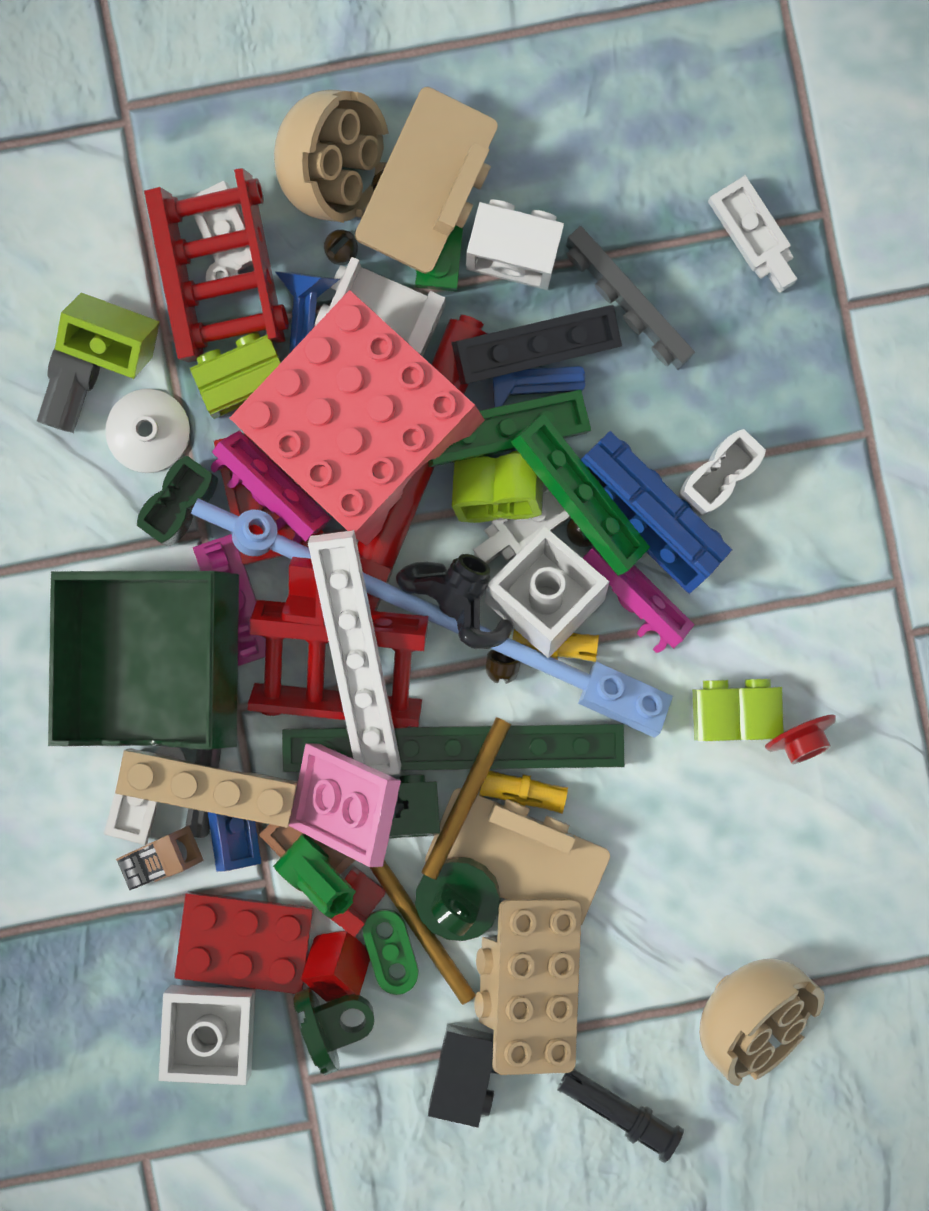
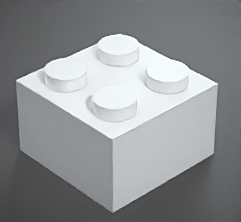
(514, 244)
(546, 592)
(207, 1035)

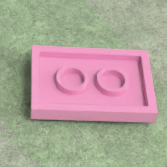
(344, 804)

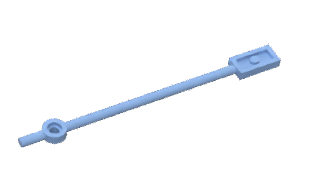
(603, 688)

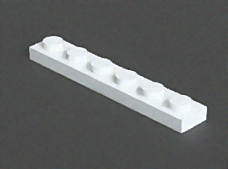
(354, 650)

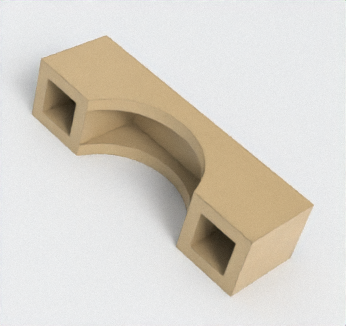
(206, 787)

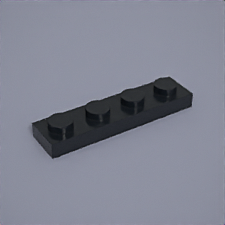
(536, 344)

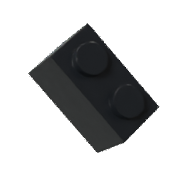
(463, 1077)

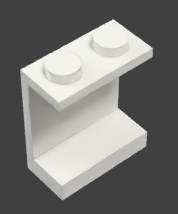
(400, 307)

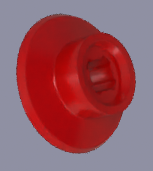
(804, 740)

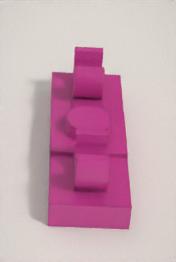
(269, 486)
(224, 557)
(644, 599)

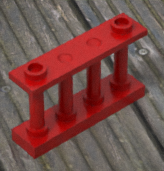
(176, 253)
(392, 630)

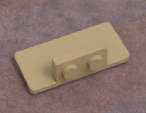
(428, 180)
(526, 854)
(531, 986)

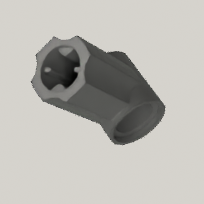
(66, 390)

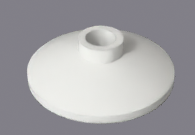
(162, 446)

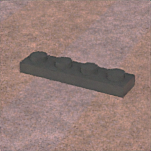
(617, 287)

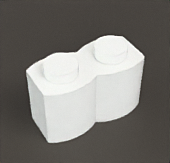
(728, 464)

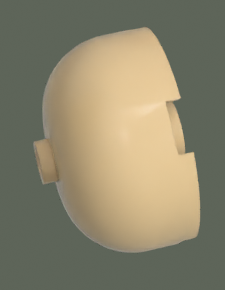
(319, 139)
(749, 1008)

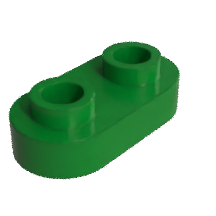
(389, 951)

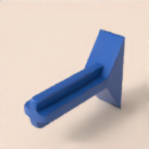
(305, 292)
(538, 382)

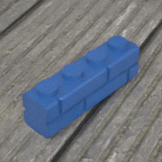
(669, 526)

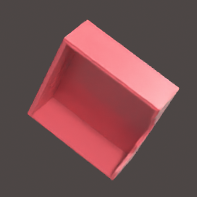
(355, 415)

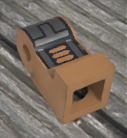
(159, 859)

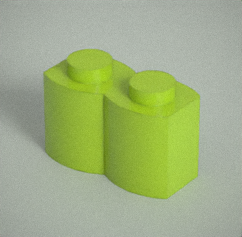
(496, 489)
(737, 712)

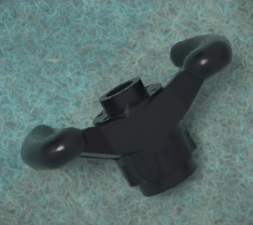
(458, 595)

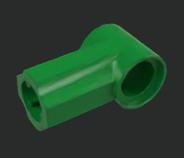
(309, 871)

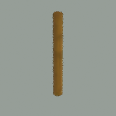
(466, 798)
(424, 935)

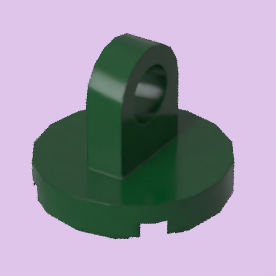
(460, 901)
(324, 1029)

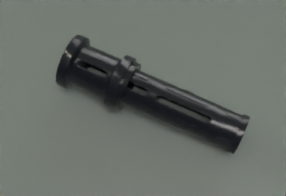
(638, 1123)

